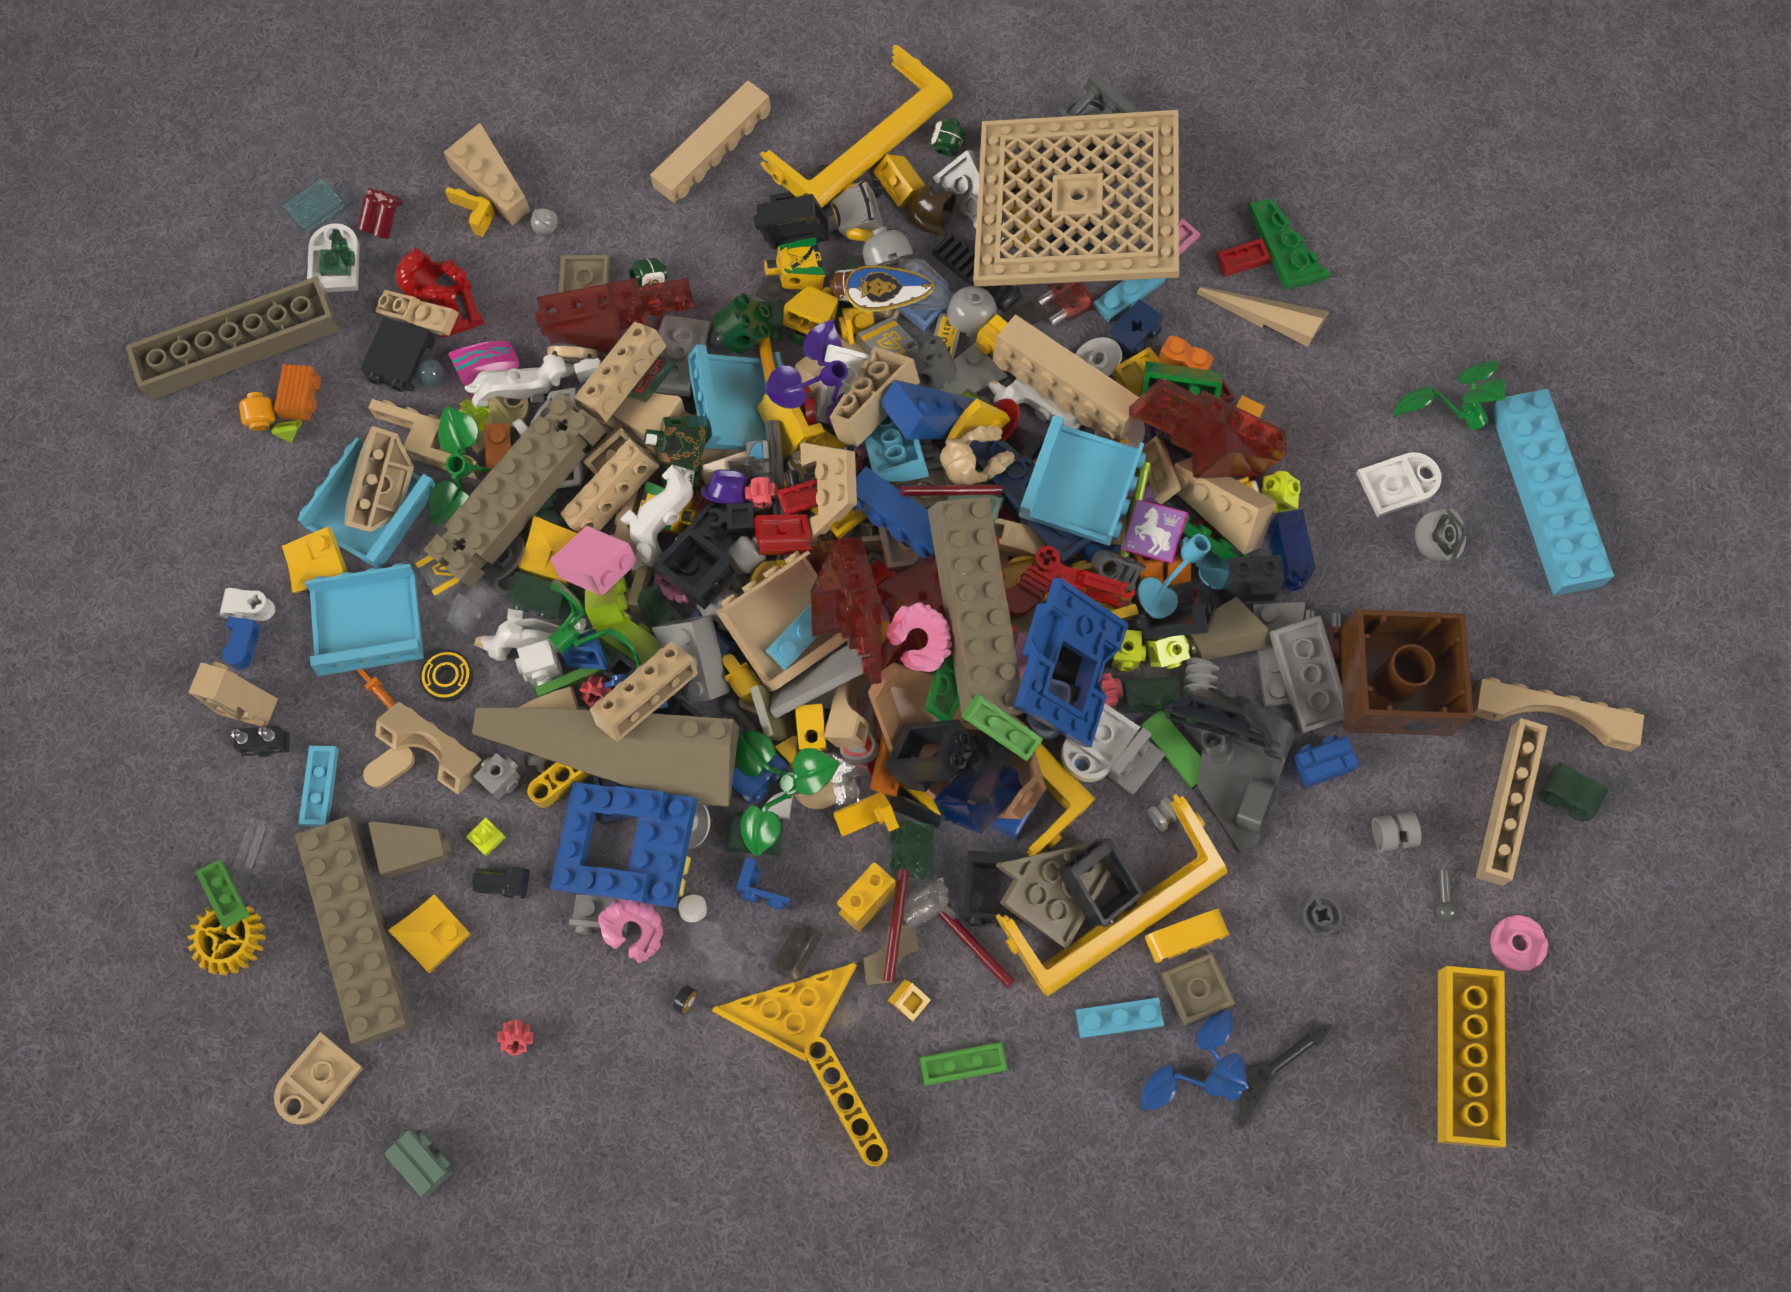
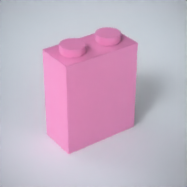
(594, 560)

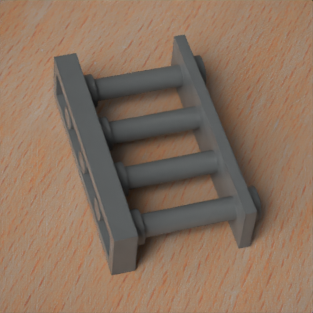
(1113, 102)

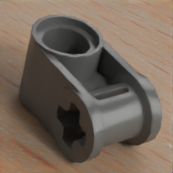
(1120, 569)

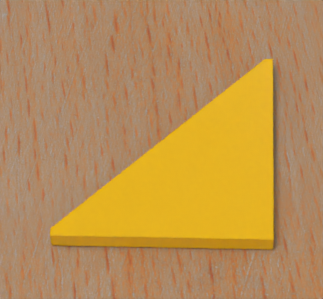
(792, 1011)

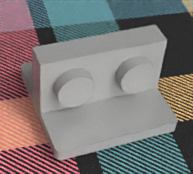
(1136, 762)

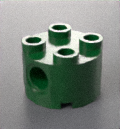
(742, 323)

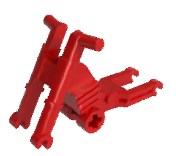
(1039, 577)

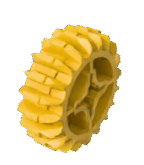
(217, 961)

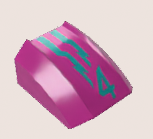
(481, 357)

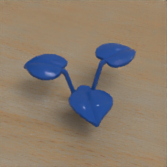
(1225, 1080)

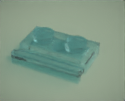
(313, 205)

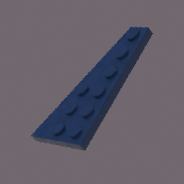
(1014, 485)

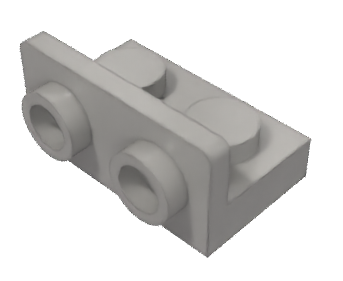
(587, 912)

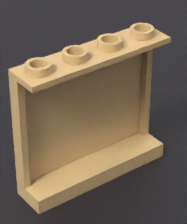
(766, 611)

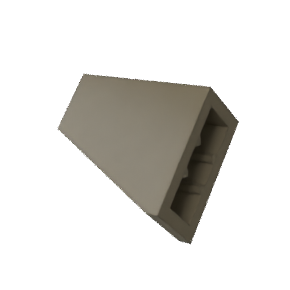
(1230, 633)
(407, 848)

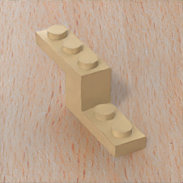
(423, 438)
(643, 574)

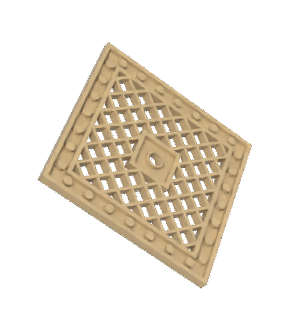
(1004, 136)

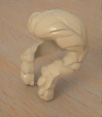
(961, 462)

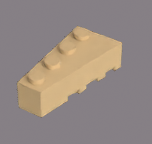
(484, 171)
(861, 409)
(1228, 506)

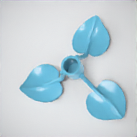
(1213, 571)

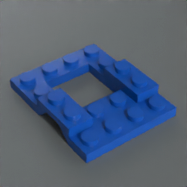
(1087, 630)
(657, 850)

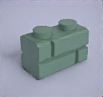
(419, 1162)

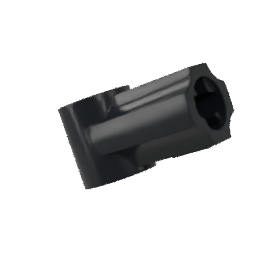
(505, 882)

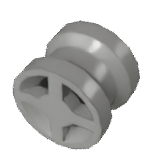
(1163, 814)

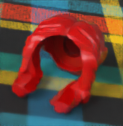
(418, 273)

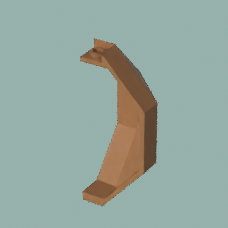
(902, 701)

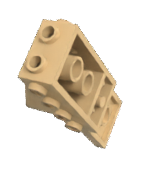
(638, 416)

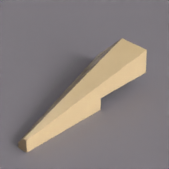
(1292, 320)

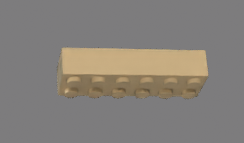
(1064, 379)

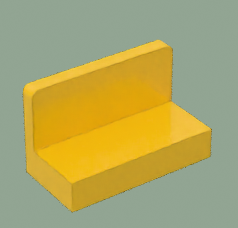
(898, 178)

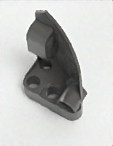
(1242, 780)

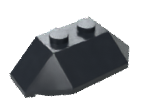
(1220, 715)

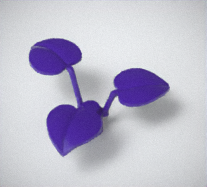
(785, 383)

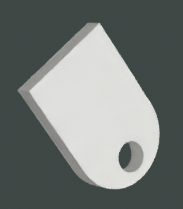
(320, 241)
(1398, 482)
(1110, 741)

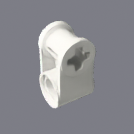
(246, 605)

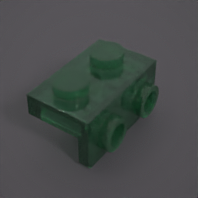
(912, 849)

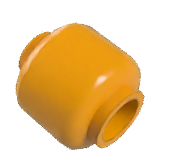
(257, 411)

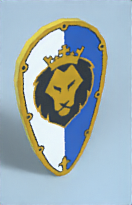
(885, 288)

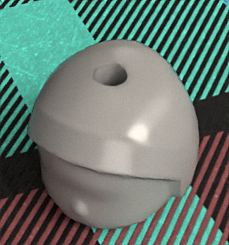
(543, 221)

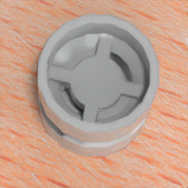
(1396, 831)

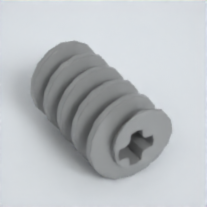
(1199, 675)

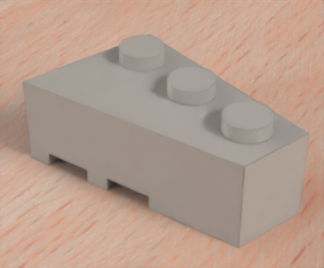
(699, 640)

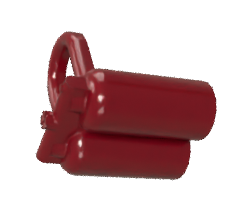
(378, 213)

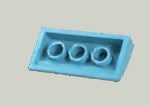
(893, 455)

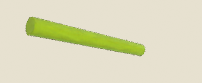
(1138, 494)

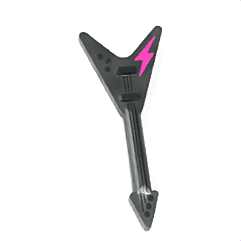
(1261, 1076)

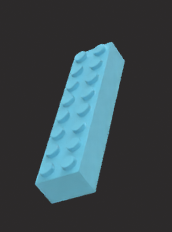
(1551, 493)

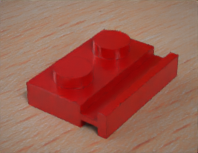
(782, 534)

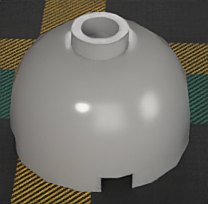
(886, 247)
(971, 309)
(1440, 535)

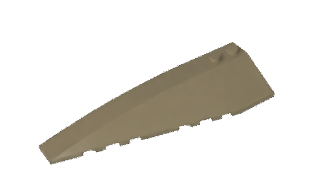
(660, 754)

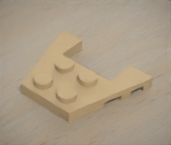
(835, 485)

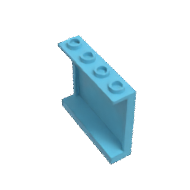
(727, 395)
(1081, 483)
(329, 509)
(365, 619)

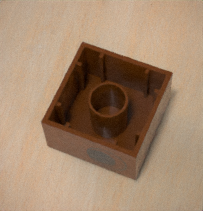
(1405, 672)

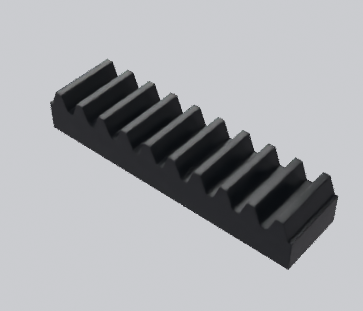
(961, 262)

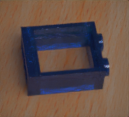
(1291, 540)
(954, 797)

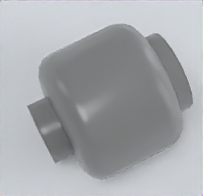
(746, 554)

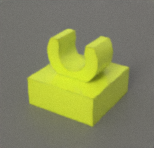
(485, 836)

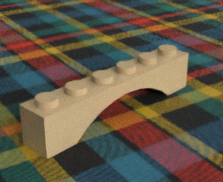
(1612, 726)

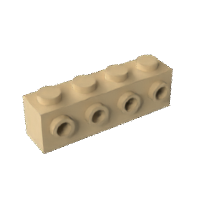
(620, 371)
(610, 486)
(644, 691)

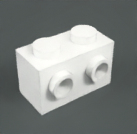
(538, 663)

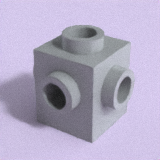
(498, 775)

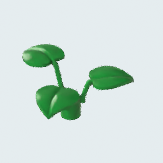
(1471, 408)
(454, 433)
(567, 634)
(810, 775)

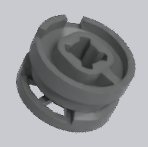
(1320, 916)

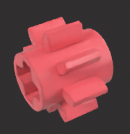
(761, 492)
(1112, 689)
(594, 690)
(515, 1037)

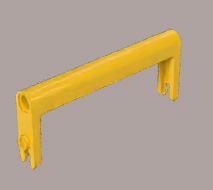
(874, 145)
(1066, 791)
(1149, 909)

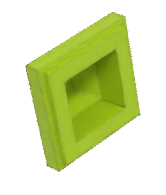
(287, 430)

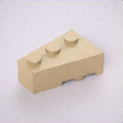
(231, 695)

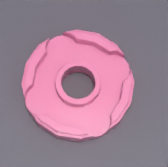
(1507, 954)

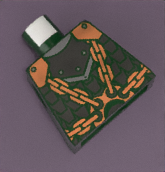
(679, 440)

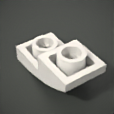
(586, 368)

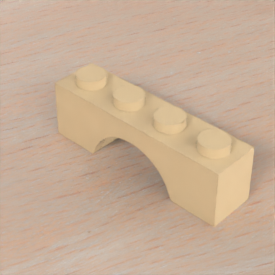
(845, 724)
(404, 728)

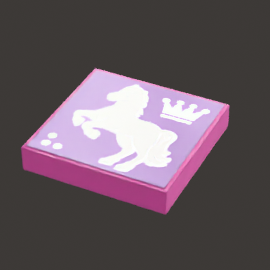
(1155, 531)

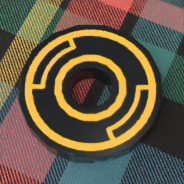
(442, 661)

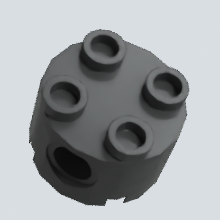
(931, 362)

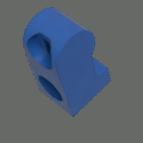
(241, 643)

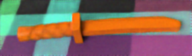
(375, 687)

